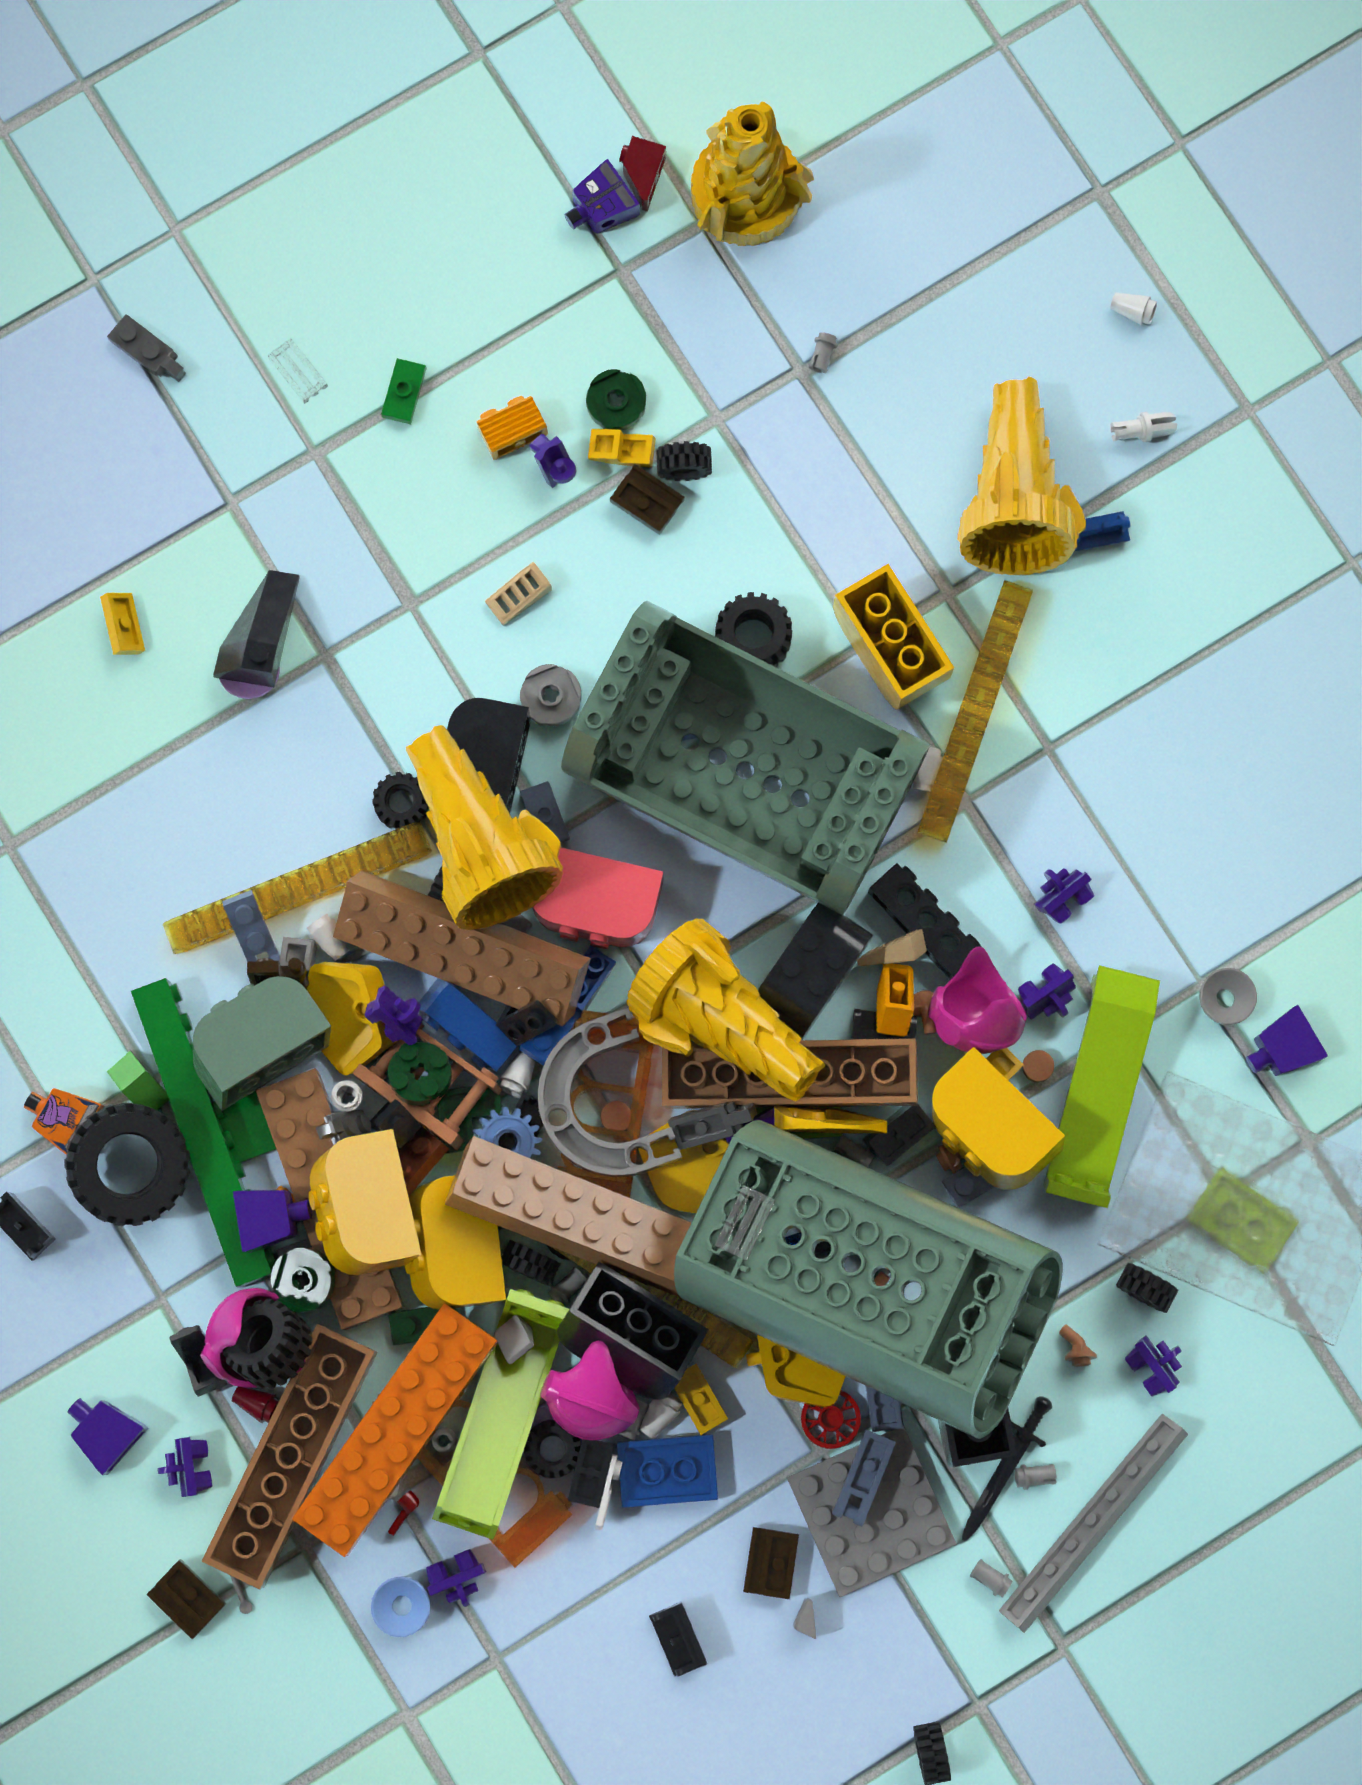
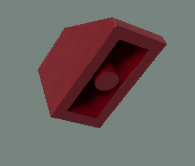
(642, 168)

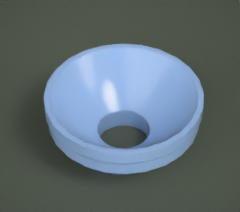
(388, 1619)

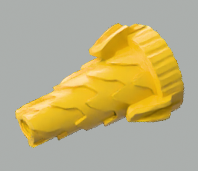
(747, 180)
(1019, 514)
(490, 860)
(698, 995)

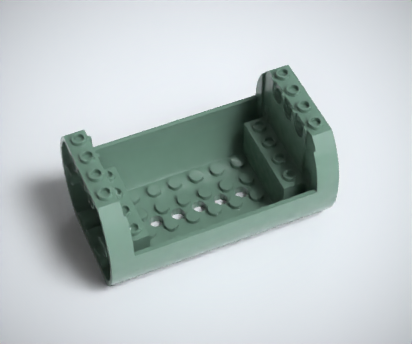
(683, 681)
(944, 1353)

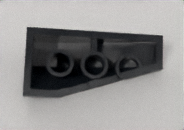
(258, 636)

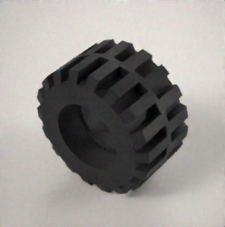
(758, 609)
(269, 1345)

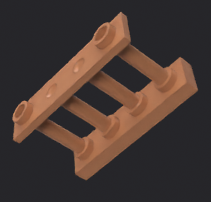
(445, 1130)

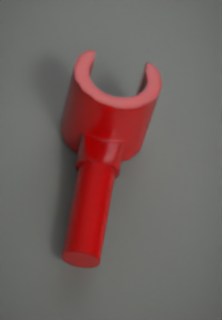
(409, 1503)

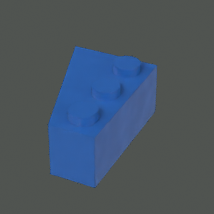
(465, 1025)

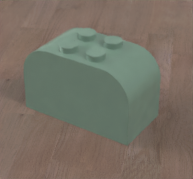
(257, 1038)

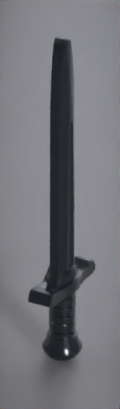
(1007, 1465)

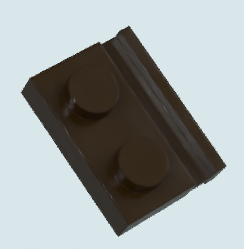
(647, 499)
(771, 1563)
(186, 1599)

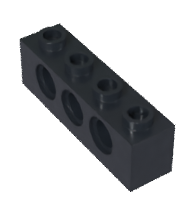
(901, 879)

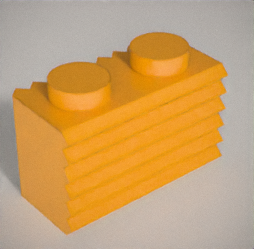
(511, 426)
(895, 999)

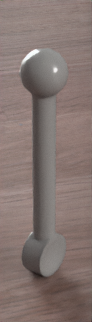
(245, 1606)

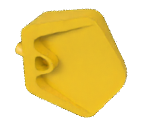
(342, 997)
(826, 1121)
(687, 1180)
(795, 1376)

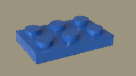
(667, 1471)

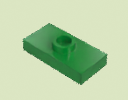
(403, 391)

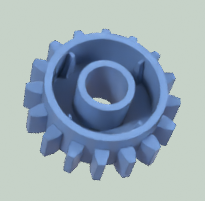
(513, 1124)

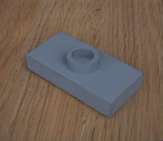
(542, 804)
(884, 1411)

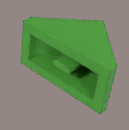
(138, 1082)

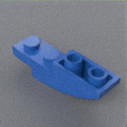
(597, 973)

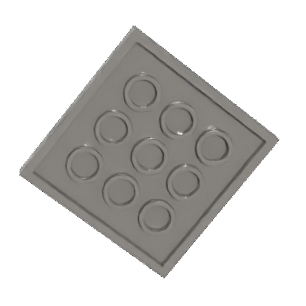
(898, 1530)

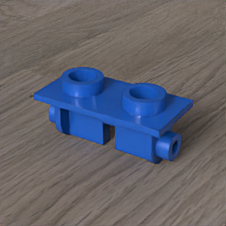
(1104, 531)

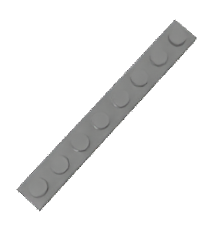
(1093, 1522)

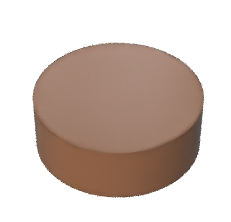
(1038, 1066)
(615, 1115)

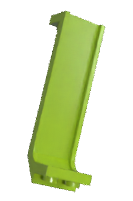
(1103, 1085)
(499, 1421)

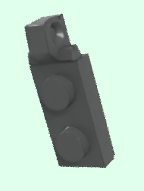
(145, 348)
(710, 1123)
(344, 1125)

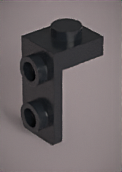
(526, 1022)
(398, 1118)
(189, 1346)

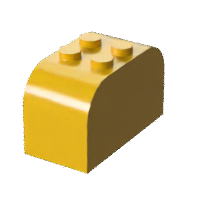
(891, 637)
(992, 1124)
(363, 1205)
(458, 1252)

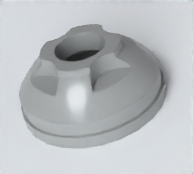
(1241, 988)

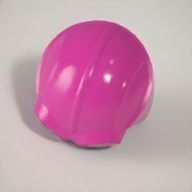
(977, 1008)
(225, 1330)
(590, 1398)

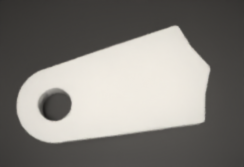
(613, 1473)

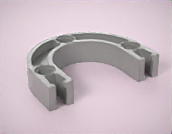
(555, 1094)

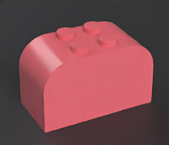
(601, 901)

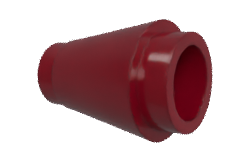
(256, 1403)

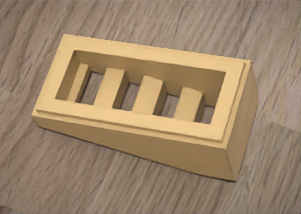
(520, 578)
(902, 949)

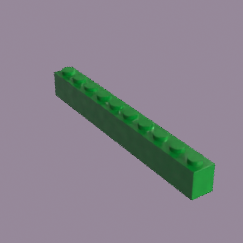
(200, 1124)

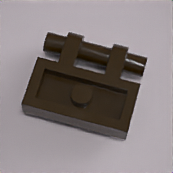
(268, 968)

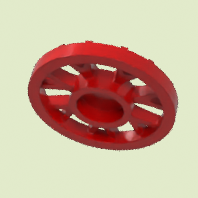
(831, 1420)

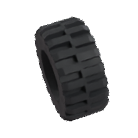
(138, 1206)

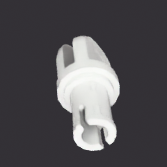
(1144, 426)

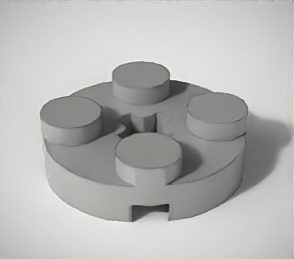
(559, 680)

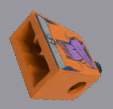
(59, 1115)

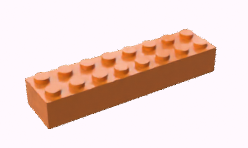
(395, 1430)

